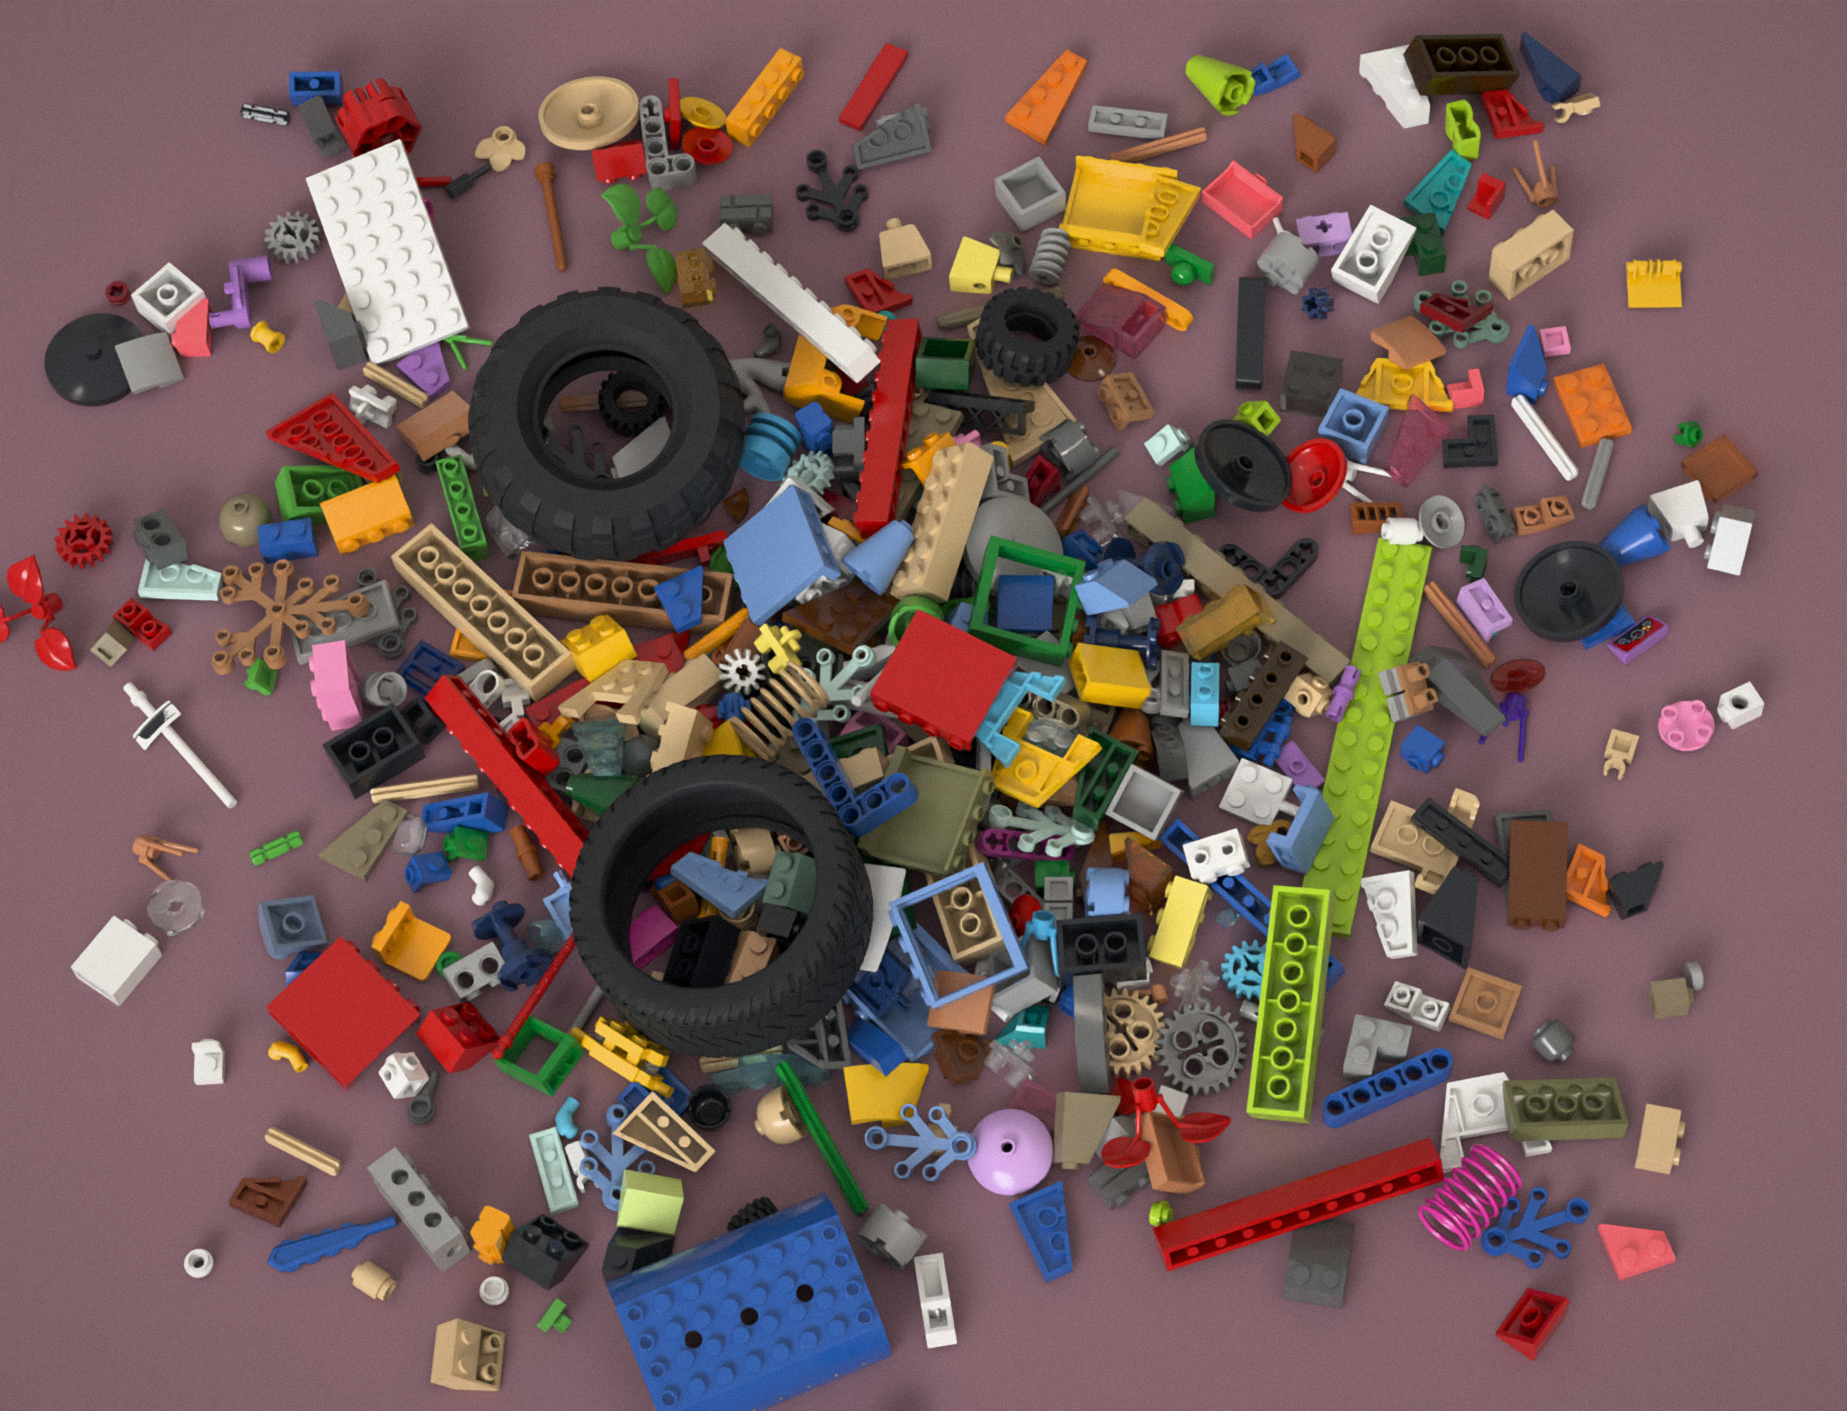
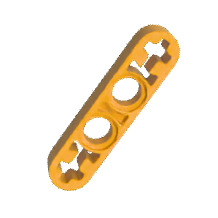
(1176, 315)

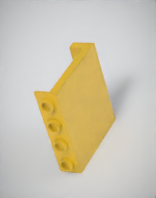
(1110, 206)

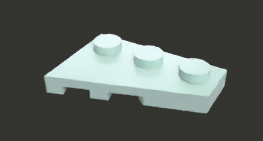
(180, 582)

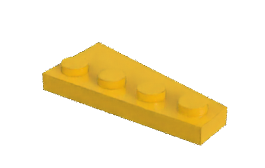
(1166, 212)

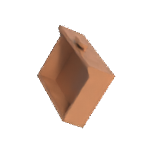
(436, 426)
(1172, 1161)

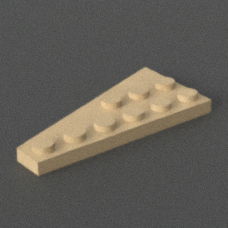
(1047, 414)

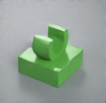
(261, 677)
(554, 1318)

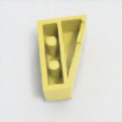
(1179, 922)

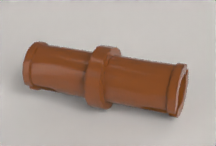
(527, 853)

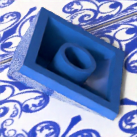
(1528, 369)

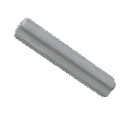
(1597, 474)

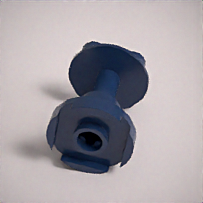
(1161, 562)
(1113, 638)
(520, 962)

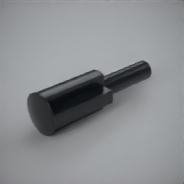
(465, 181)

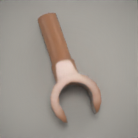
(1157, 993)

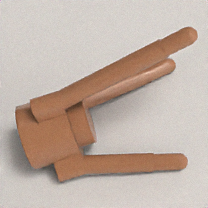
(1544, 193)
(151, 847)

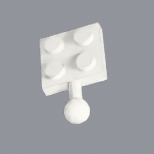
(1257, 794)

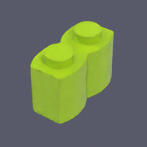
(1462, 129)

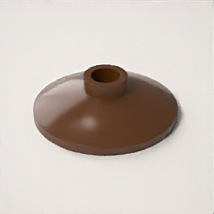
(1092, 367)

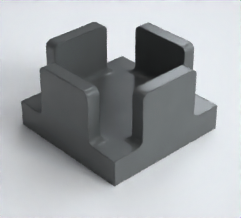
(848, 446)

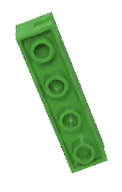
(463, 508)

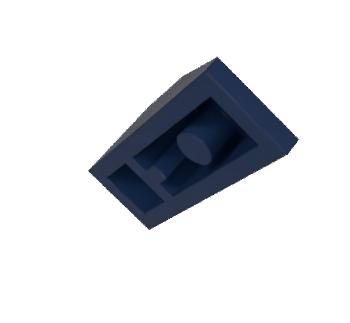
(1550, 74)

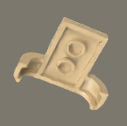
(1413, 847)

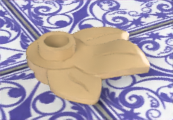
(501, 151)

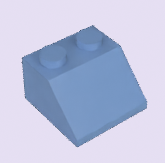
(1354, 424)
(1113, 586)

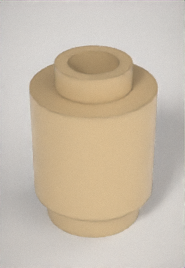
(373, 1281)

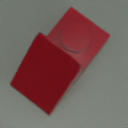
(1042, 479)

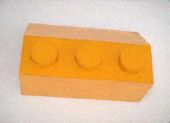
(367, 514)

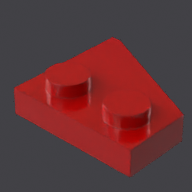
(1507, 115)
(875, 293)

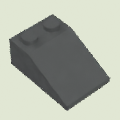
(1319, 1263)

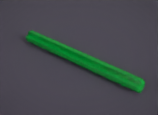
(822, 1138)

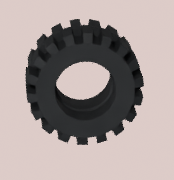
(629, 422)

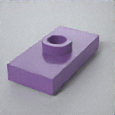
(1297, 767)

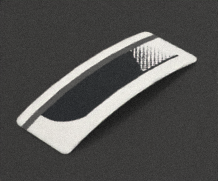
(156, 724)

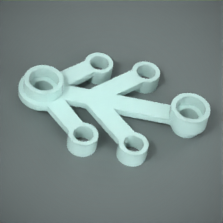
(833, 687)
(1044, 827)

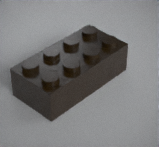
(1460, 64)

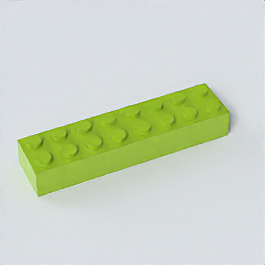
(1291, 1004)

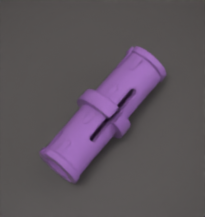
(1343, 693)

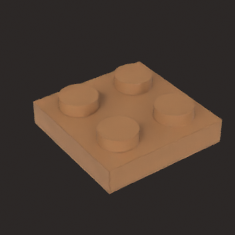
(1485, 1003)

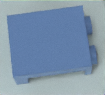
(1307, 831)

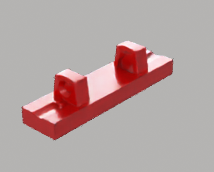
(684, 549)

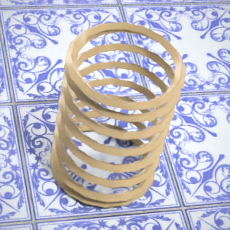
(752, 739)

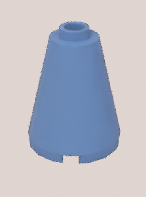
(880, 555)

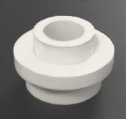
(195, 1256)

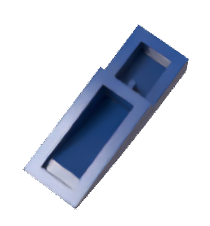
(874, 1046)

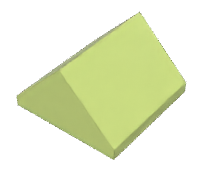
(650, 1202)

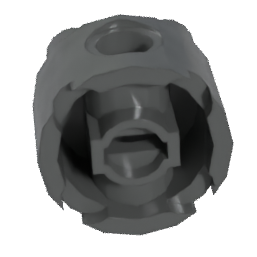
(1069, 448)

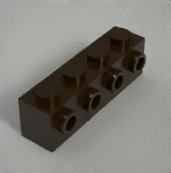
(1263, 695)

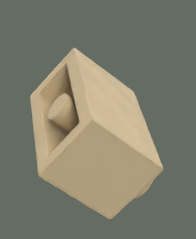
(1658, 1139)

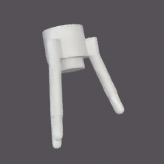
(1352, 469)

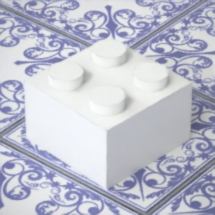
(167, 298)

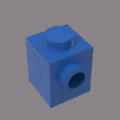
(1422, 750)

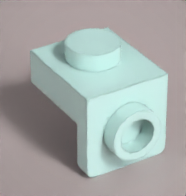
(1167, 444)

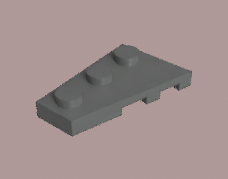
(894, 140)

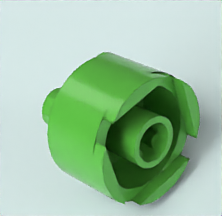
(905, 611)

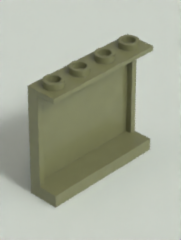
(940, 824)

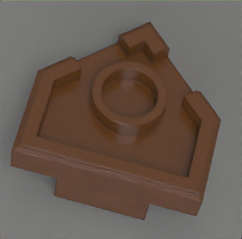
(960, 1055)

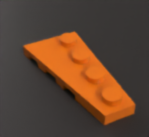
(1043, 103)

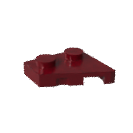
(1454, 311)

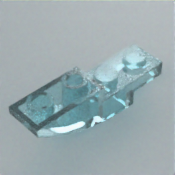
(760, 1070)

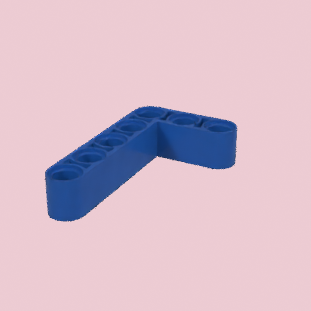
(840, 785)

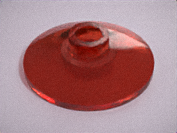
(1517, 675)

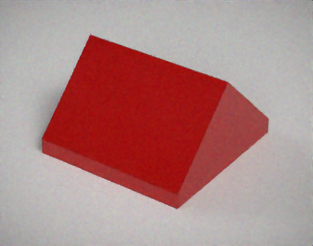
(1533, 1321)

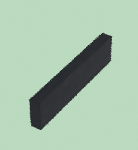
(1462, 841)

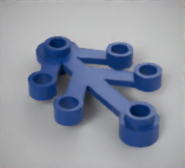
(1531, 1229)

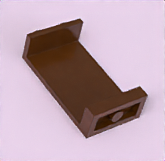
(1537, 874)

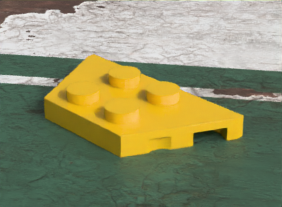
(1393, 386)

